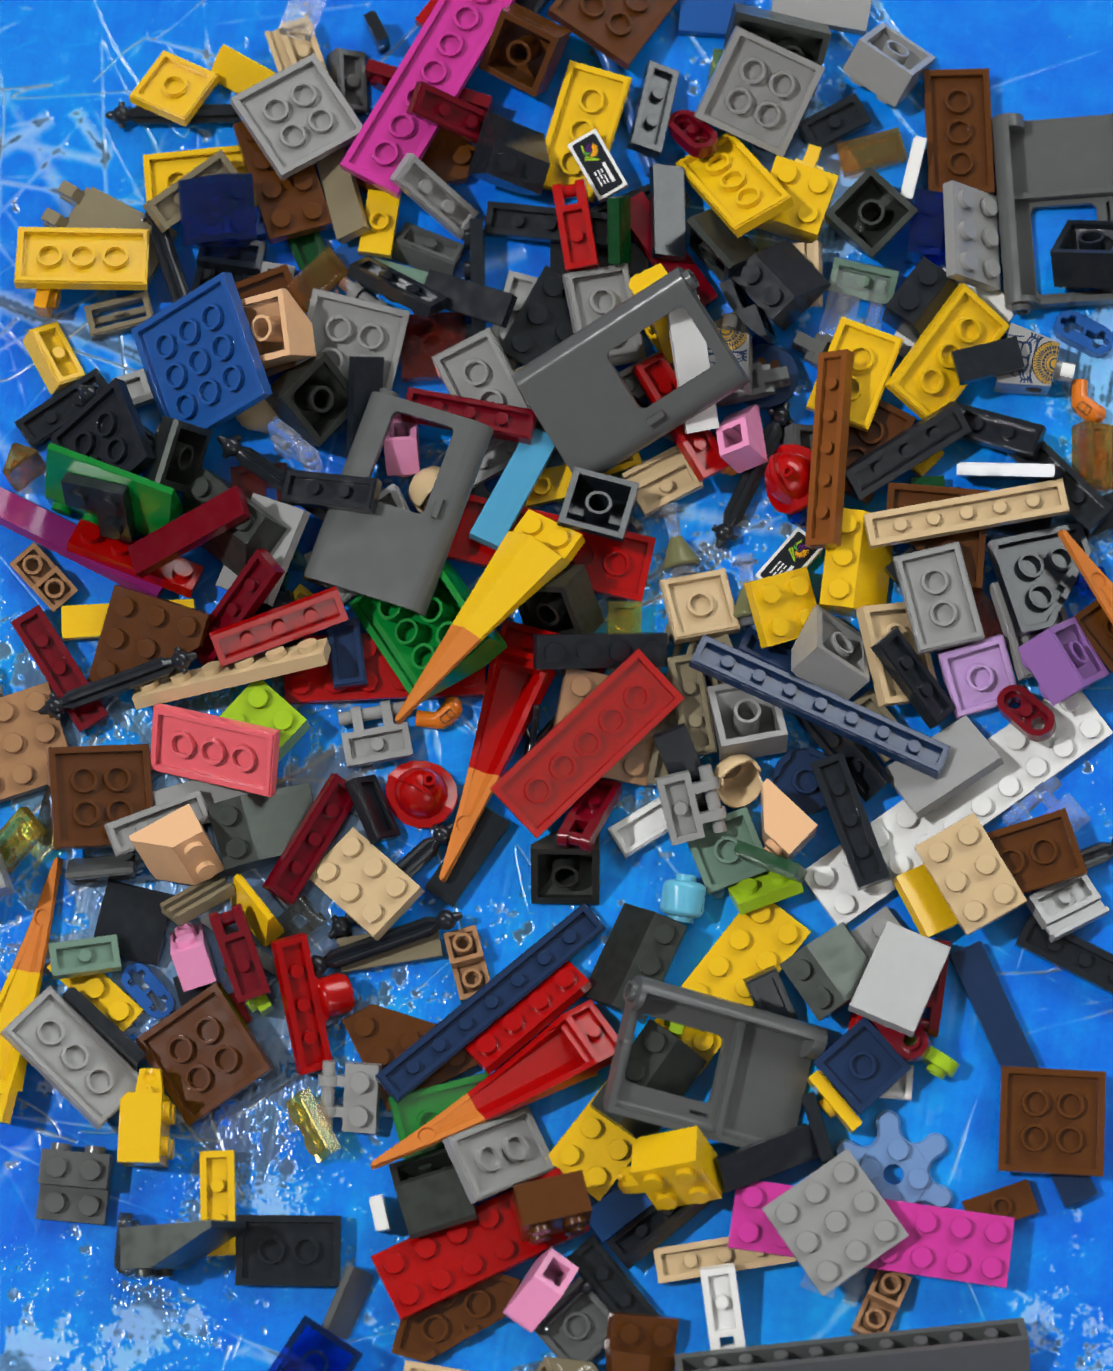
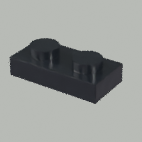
(835, 122)

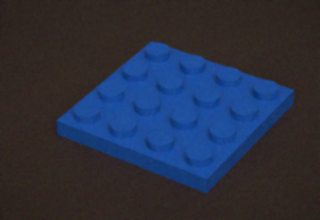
(203, 356)

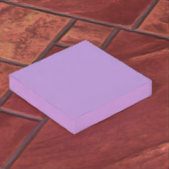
(976, 674)

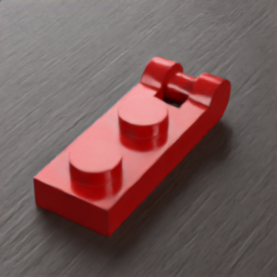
(575, 227)

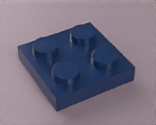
(862, 1065)

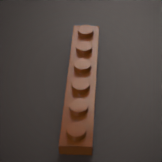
(829, 449)

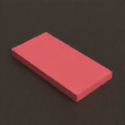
(214, 749)

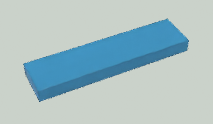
(512, 490)

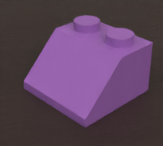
(1062, 661)

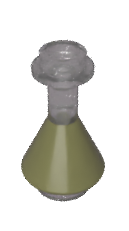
(679, 557)
(742, 608)

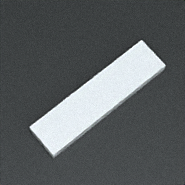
(690, 360)

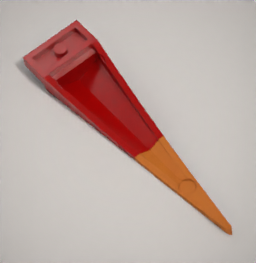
(504, 717)
(555, 1059)

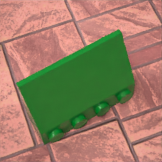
(151, 501)
(412, 639)

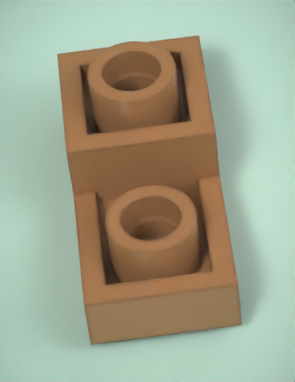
(43, 577)
(466, 960)
(881, 1303)

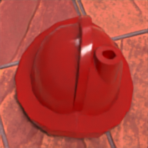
(788, 478)
(421, 793)

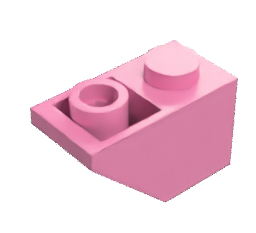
(742, 439)
(192, 956)
(540, 1289)

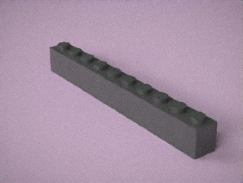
(958, 1347)

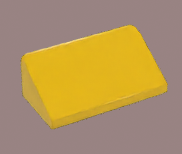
(237, 70)
(53, 357)
(259, 917)

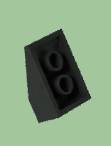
(257, 828)
(172, 1246)

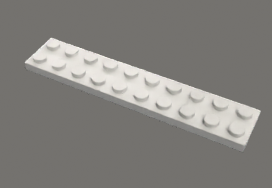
(899, 829)

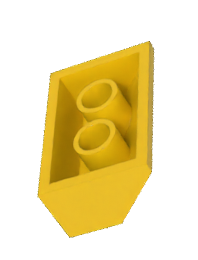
(853, 572)

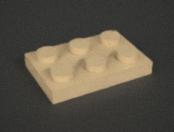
(874, 624)
(970, 874)
(365, 884)

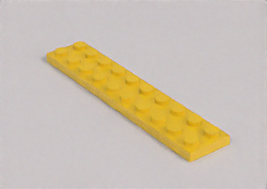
(745, 948)

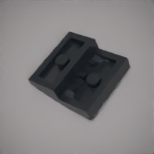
(240, 261)
(750, 315)
(136, 919)

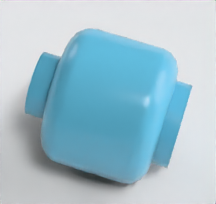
(683, 898)

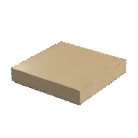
(699, 606)

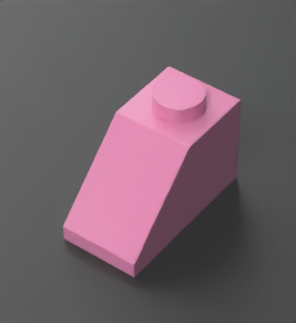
(402, 448)

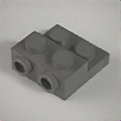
(74, 1184)

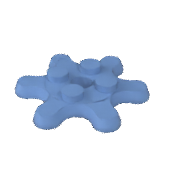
(912, 1157)

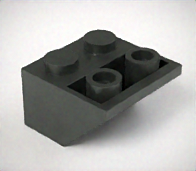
(430, 1193)

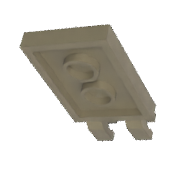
(100, 210)

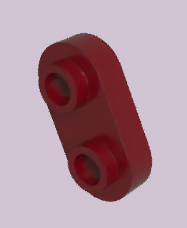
(692, 134)
(1028, 714)
(898, 1042)

